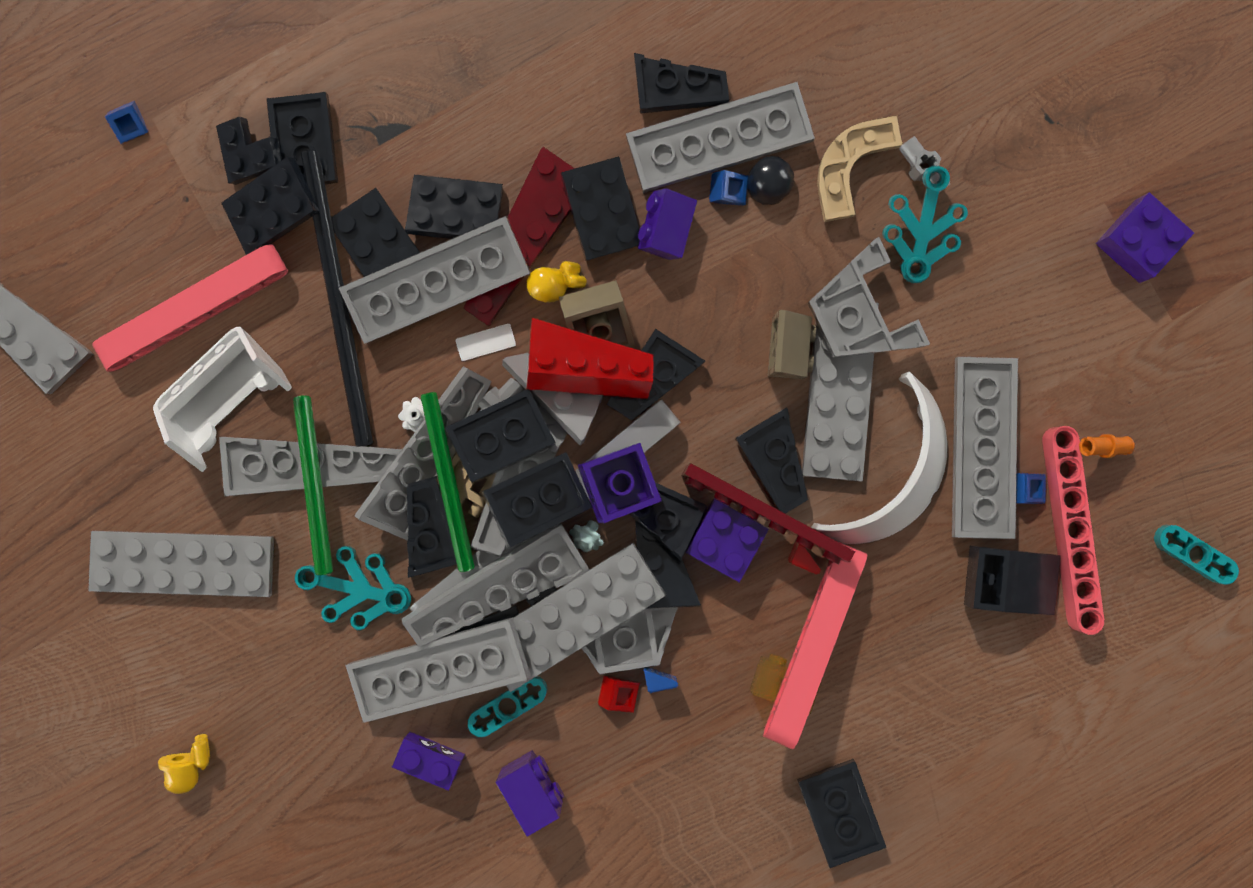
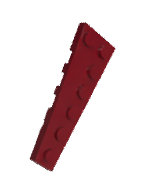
(534, 220)
(755, 508)

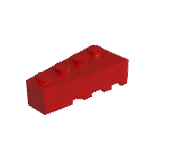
(585, 364)

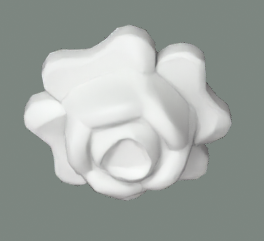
(412, 414)

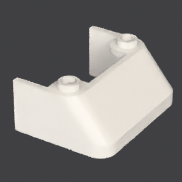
(211, 391)

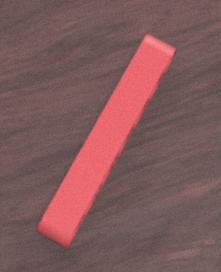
(190, 308)
(1083, 540)
(813, 650)

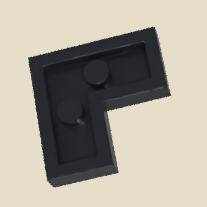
(242, 157)

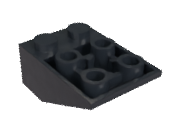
(1011, 581)

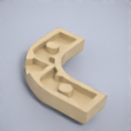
(841, 155)

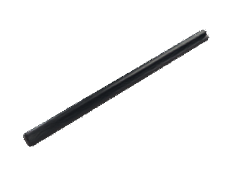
(337, 305)

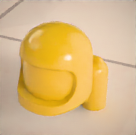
(550, 283)
(182, 769)

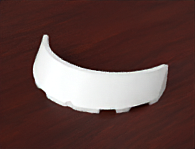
(918, 489)

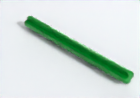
(447, 482)
(312, 485)

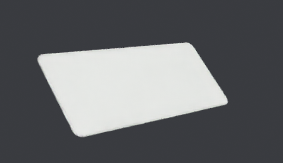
(485, 342)

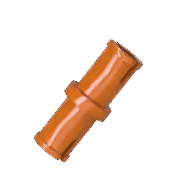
(1106, 446)

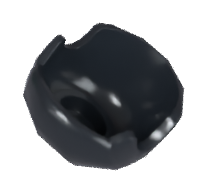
(770, 180)

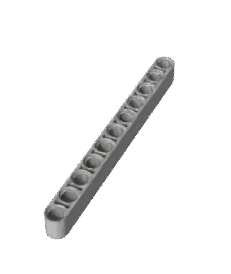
(645, 430)

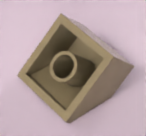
(598, 313)
(790, 345)

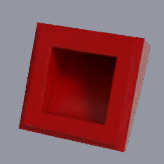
(800, 557)
(618, 694)

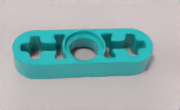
(1209, 554)
(492, 724)

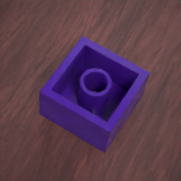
(1144, 238)
(619, 483)
(726, 540)
(530, 792)

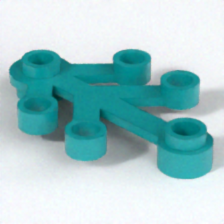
(924, 230)
(359, 589)

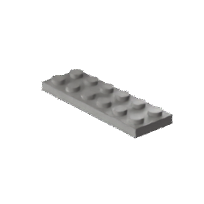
(720, 137)
(435, 280)
(837, 414)
(985, 447)
(181, 563)
(585, 609)
(438, 670)

